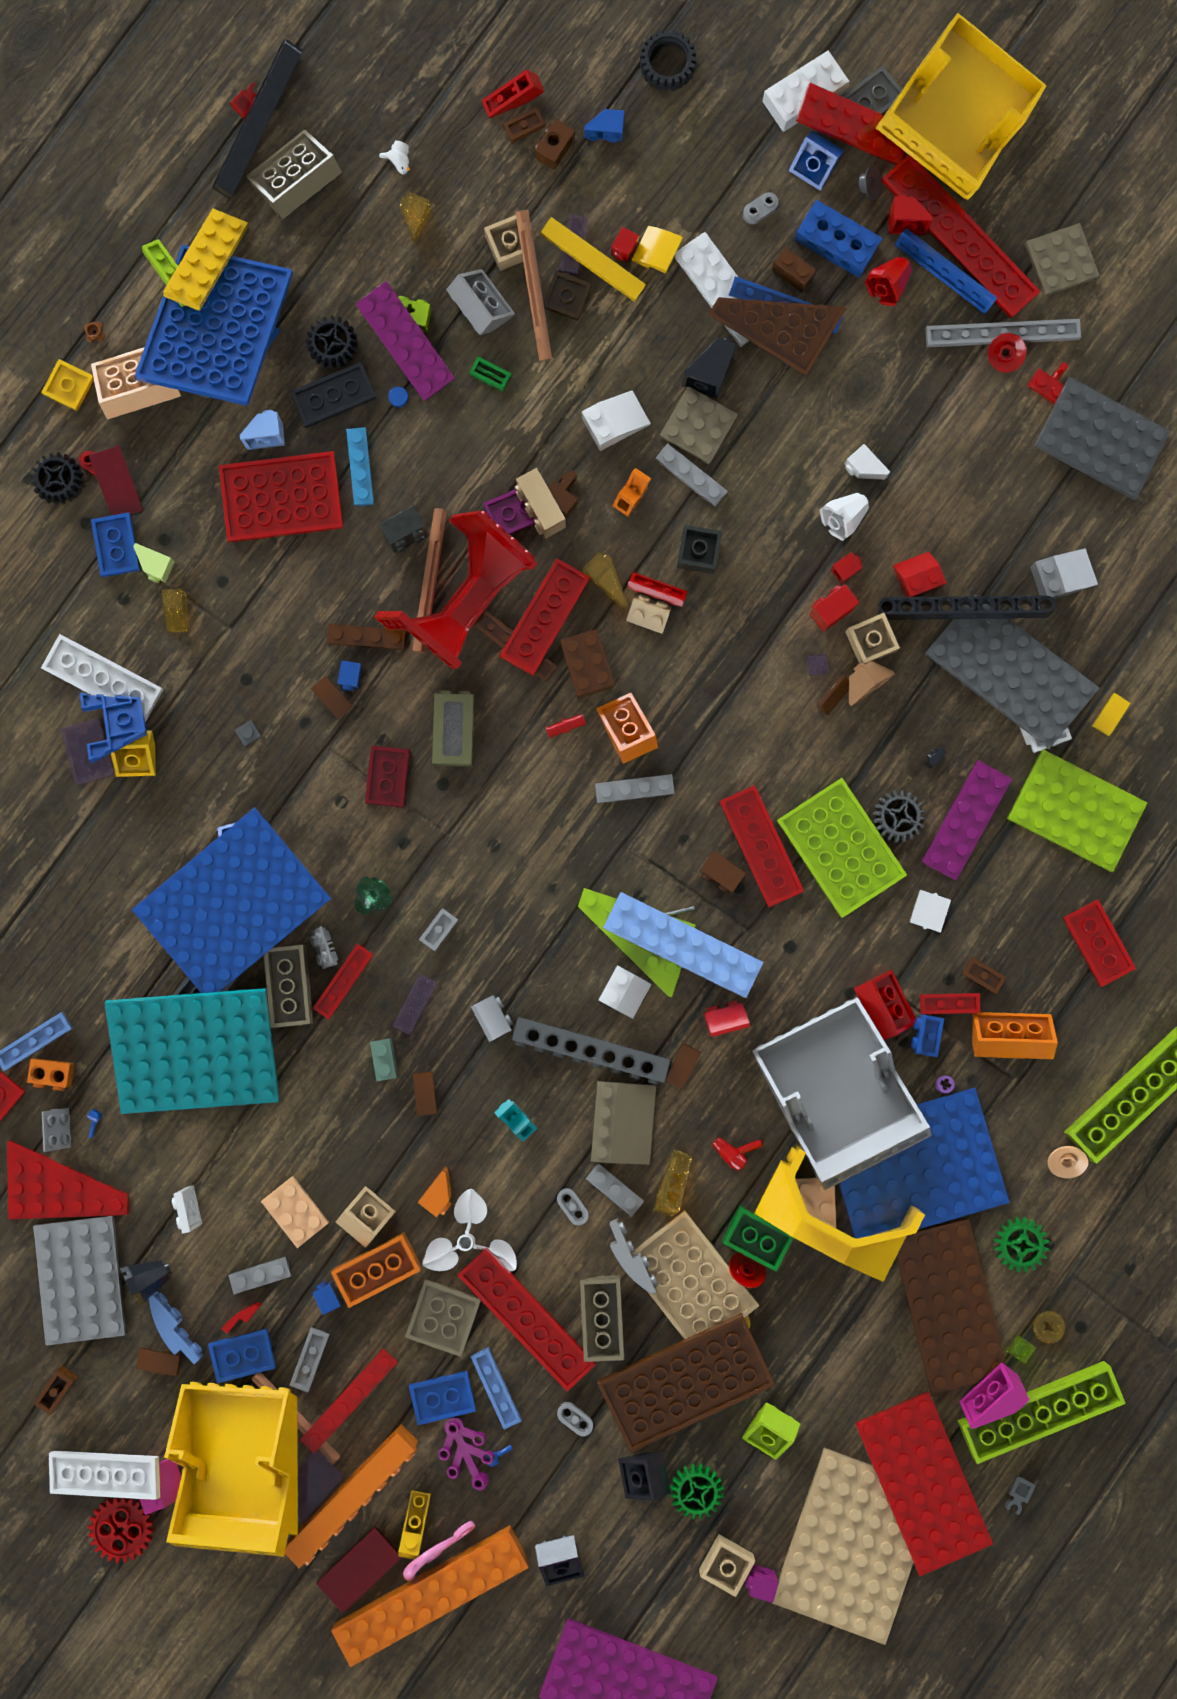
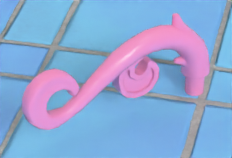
(410, 1571)

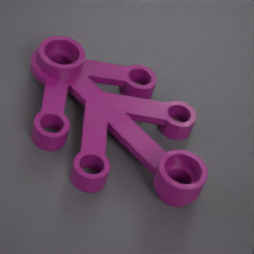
(465, 1451)

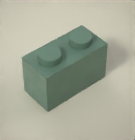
(384, 1059)

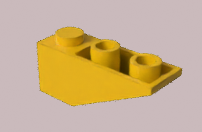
(414, 1525)

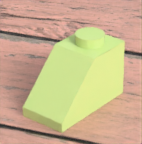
(154, 564)

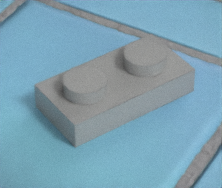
(438, 929)

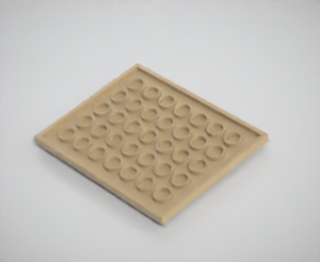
(846, 1552)

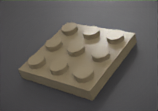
(1062, 259)
(698, 425)
(443, 1317)

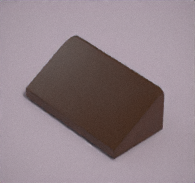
(834, 695)

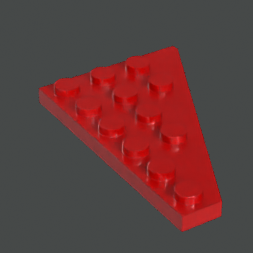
(51, 1190)

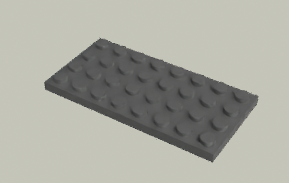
(1013, 674)

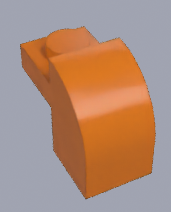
(632, 492)

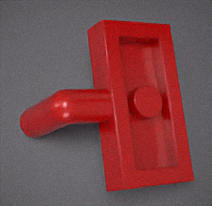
(1048, 385)

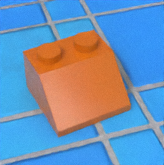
(438, 1195)

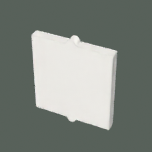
(930, 911)

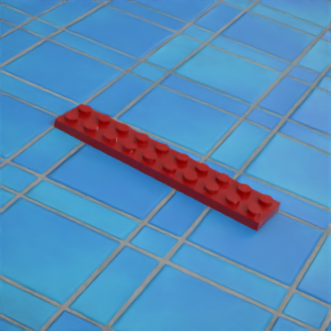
(963, 237)

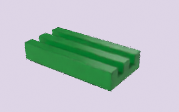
(501, 387)

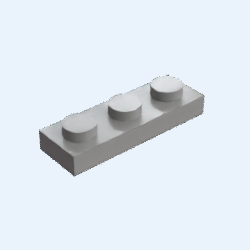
(614, 1189)
(260, 1275)
(309, 1359)

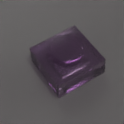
(817, 665)

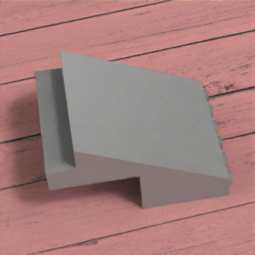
(841, 1093)

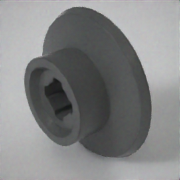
(871, 182)

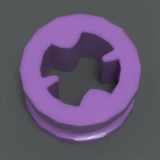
(939, 1087)

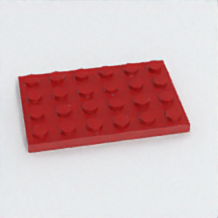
(280, 496)

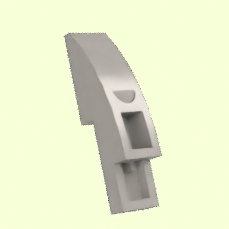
(634, 1265)

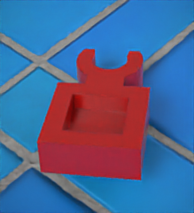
(243, 101)

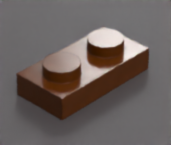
(524, 125)
(984, 975)

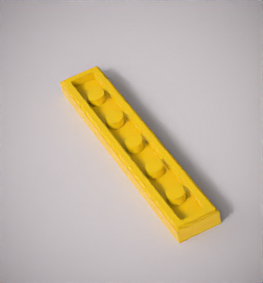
(592, 259)

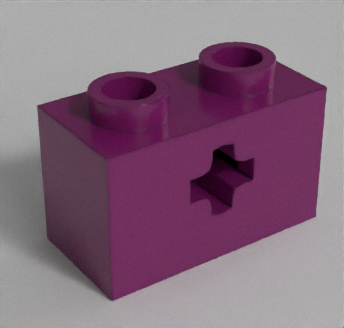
(762, 1583)

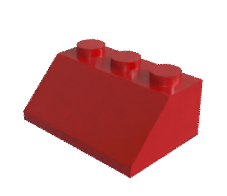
(886, 1004)

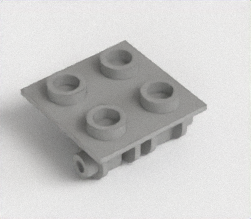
(319, 940)
(56, 1129)

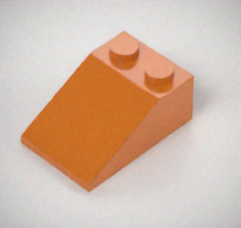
(627, 728)

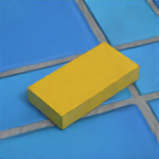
(1111, 714)

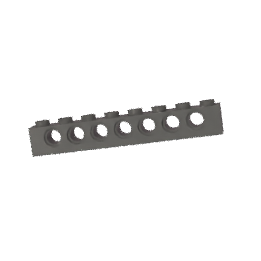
(659, 1063)

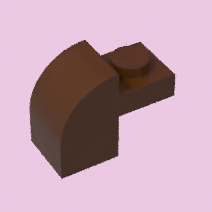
(560, 493)

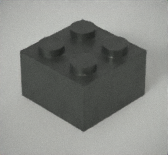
(404, 530)
(699, 549)

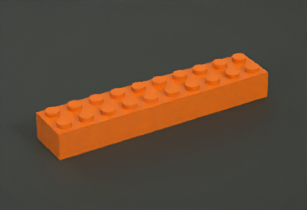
(430, 1596)

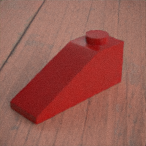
(513, 94)

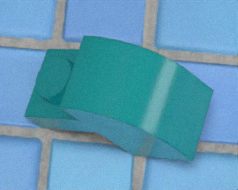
(516, 1119)

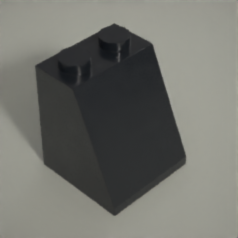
(710, 368)

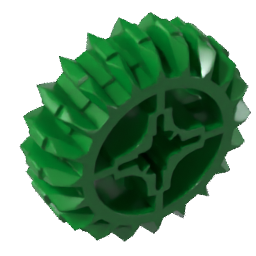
(704, 1487)

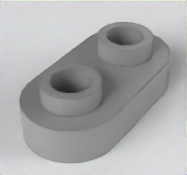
(761, 207)
(572, 1206)
(574, 1418)

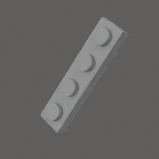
(691, 475)
(634, 788)

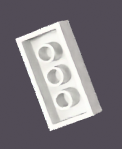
(786, 96)

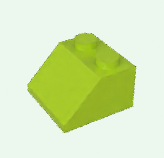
(771, 1431)

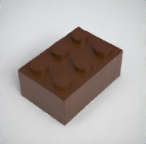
(587, 663)

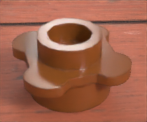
(89, 328)

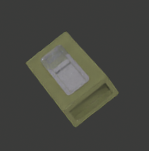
(453, 729)

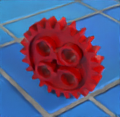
(107, 1540)

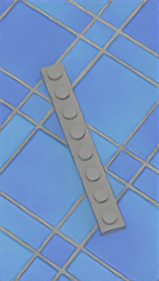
(985, 332)

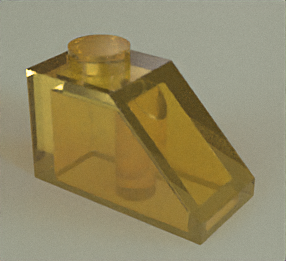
(415, 212)
(175, 609)

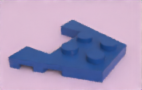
(122, 719)

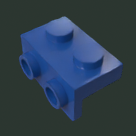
(928, 1035)

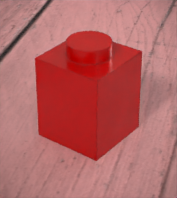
(624, 244)
(847, 567)

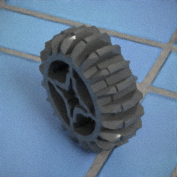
(906, 818)

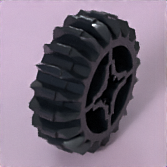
(345, 348)
(45, 492)

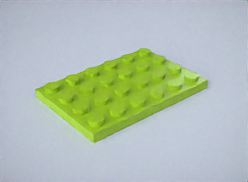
(1077, 810)
(841, 847)

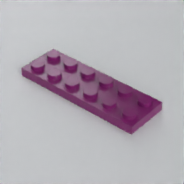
(405, 341)
(966, 820)

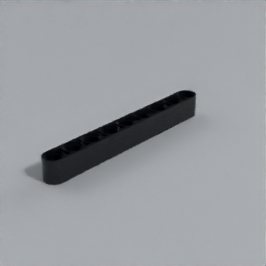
(257, 118)
(974, 602)

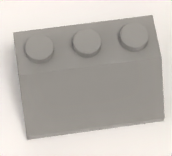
(480, 301)

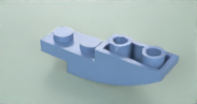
(166, 1322)

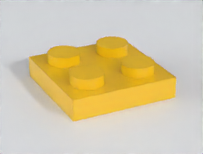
(68, 385)

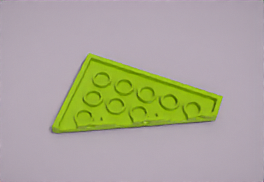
(659, 970)

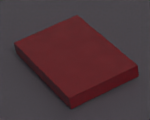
(387, 776)

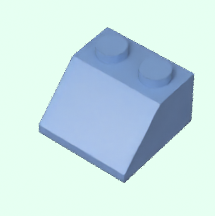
(264, 431)

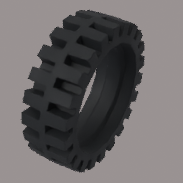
(668, 39)

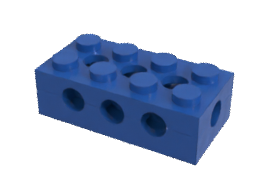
(838, 251)

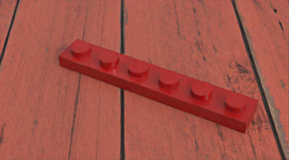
(348, 1400)

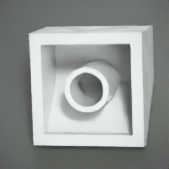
(624, 992)

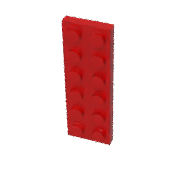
(847, 123)
(544, 617)
(761, 846)

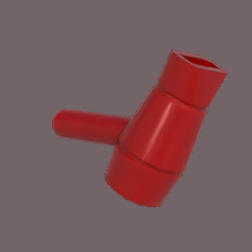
(734, 1156)

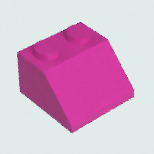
(169, 1485)

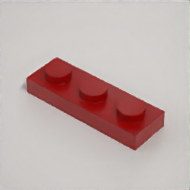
(657, 589)
(949, 1003)

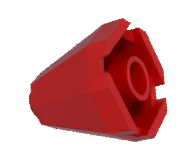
(889, 280)

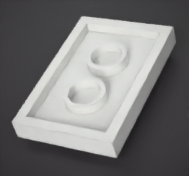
(187, 1208)

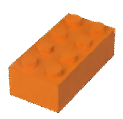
(376, 1270)

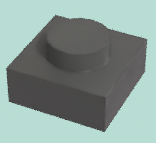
(248, 733)

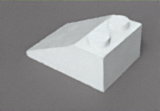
(614, 419)

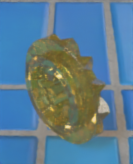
(1058, 1327)

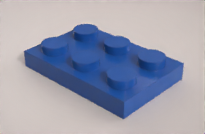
(115, 544)
(242, 1355)
(442, 1397)

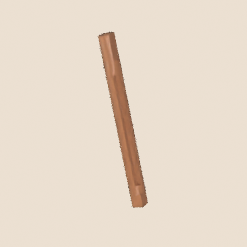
(533, 285)
(431, 569)

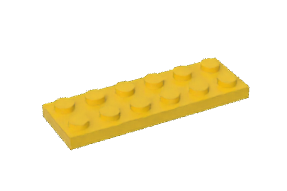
(205, 259)

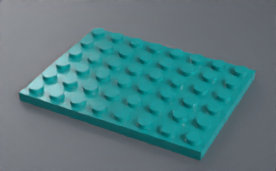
(192, 1051)

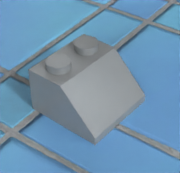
(492, 1017)

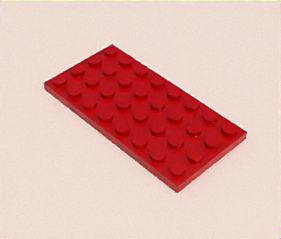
(923, 1483)

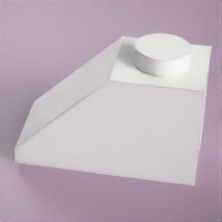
(866, 465)

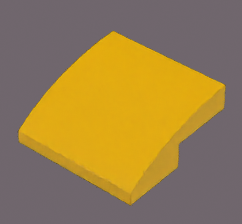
(657, 249)

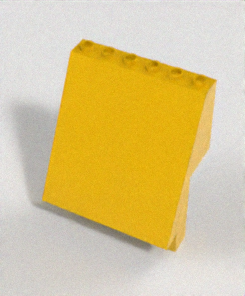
(961, 107)
(237, 1468)

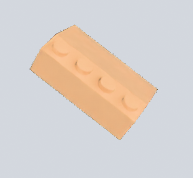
(120, 391)

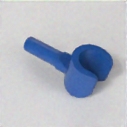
(94, 1116)
(498, 1454)

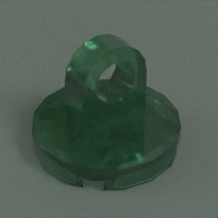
(373, 894)

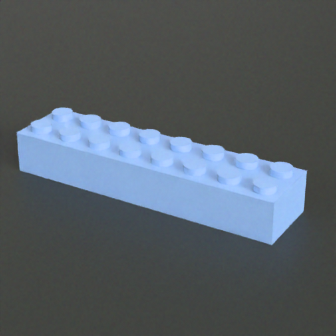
(683, 945)

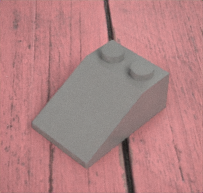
(1064, 574)

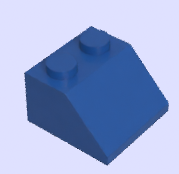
(816, 160)

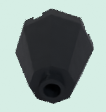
(146, 1279)

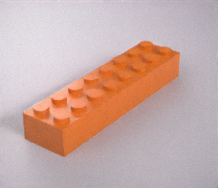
(349, 1497)

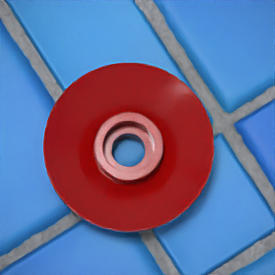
(1015, 356)
(755, 1271)

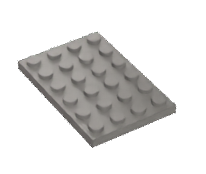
(79, 1280)

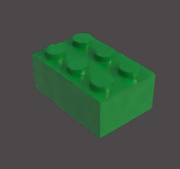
(757, 1238)

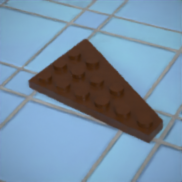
(783, 329)

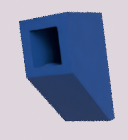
(606, 126)

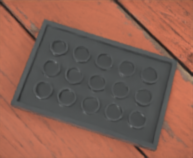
(1102, 438)

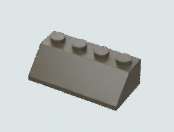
(602, 1318)

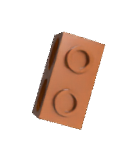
(51, 1069)

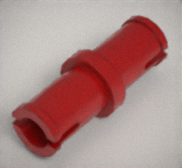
(565, 725)

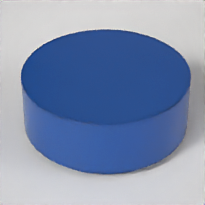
(398, 397)

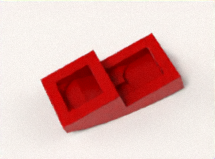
(245, 1315)

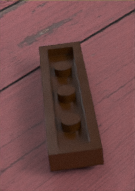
(366, 637)

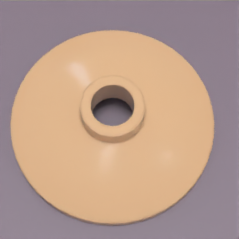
(1068, 1162)

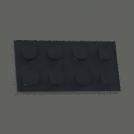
(333, 394)

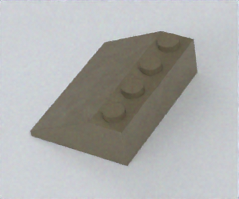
(294, 173)
(623, 1123)

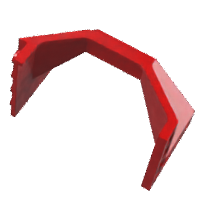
(493, 563)

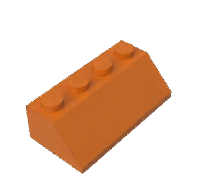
(1013, 1035)

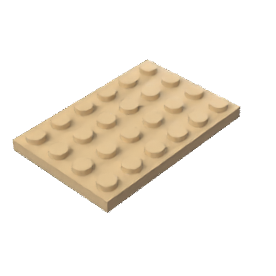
(692, 1278)

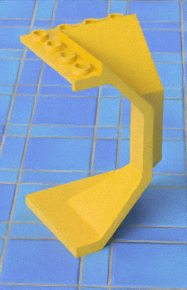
(785, 1209)

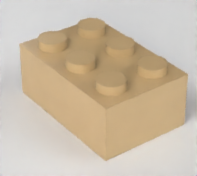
(540, 503)

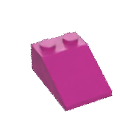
(994, 1397)

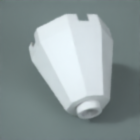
(844, 514)

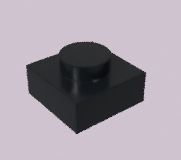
(934, 756)

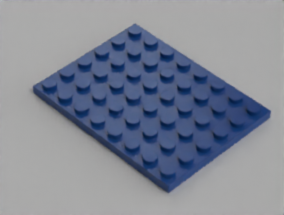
(225, 342)
(231, 903)
(940, 1176)

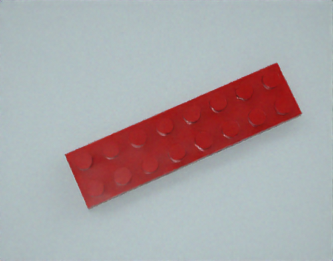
(526, 1318)

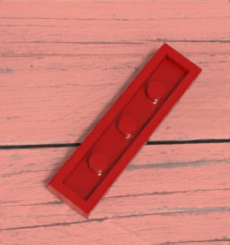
(343, 981)

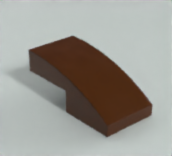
(331, 697)
(682, 1066)
(425, 1093)
(158, 1362)

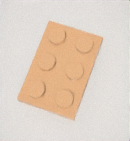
(818, 1202)
(295, 1211)

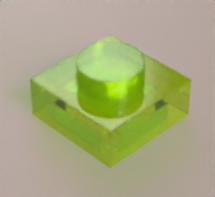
(1021, 1349)

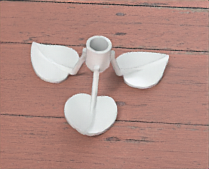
(470, 1209)

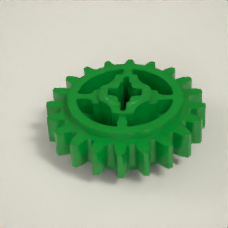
(1020, 1252)

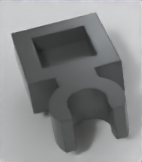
(1020, 1491)

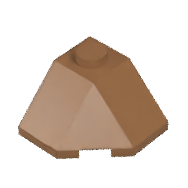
(867, 679)

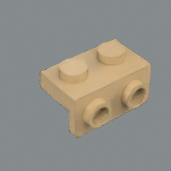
(649, 613)

